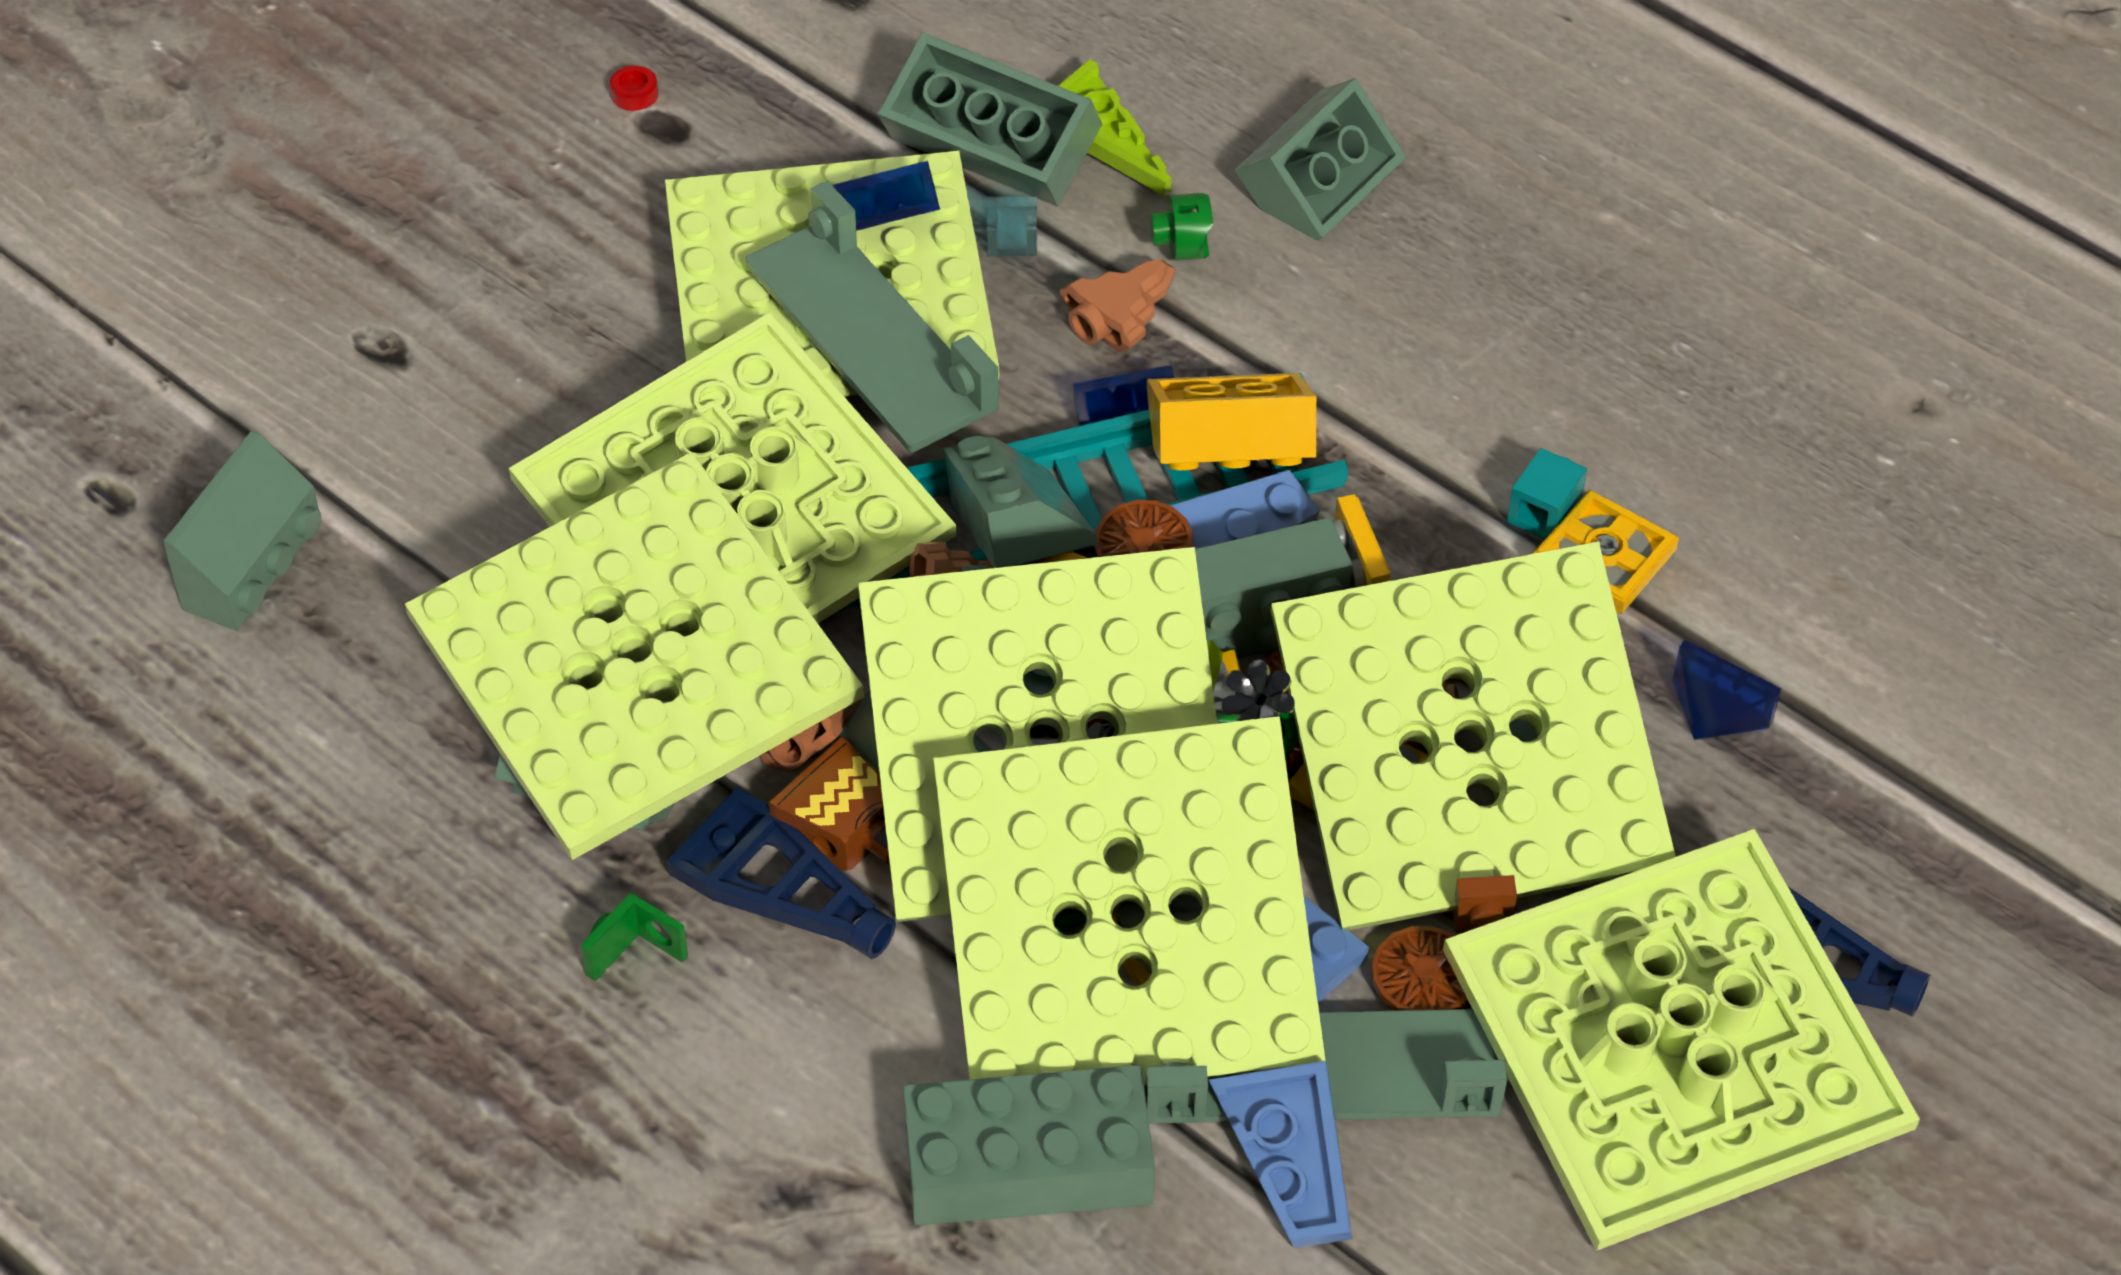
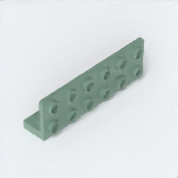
(872, 331)
(1377, 1070)

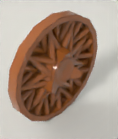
(1142, 528)
(1414, 972)

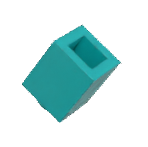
(1545, 493)

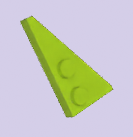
(1120, 138)

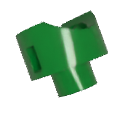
(1183, 227)

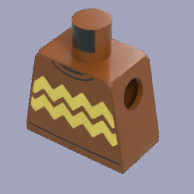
(837, 806)

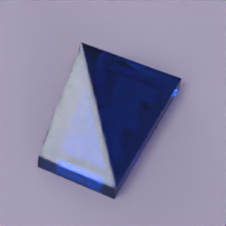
(890, 195)
(1115, 393)
(1720, 695)

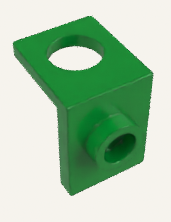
(618, 929)

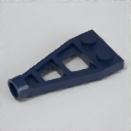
(735, 834)
(1877, 967)

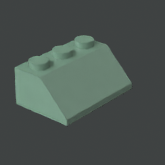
(1322, 160)
(1012, 503)
(241, 533)

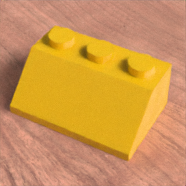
(1232, 420)

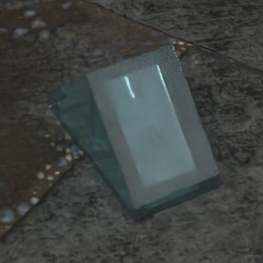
(1011, 226)

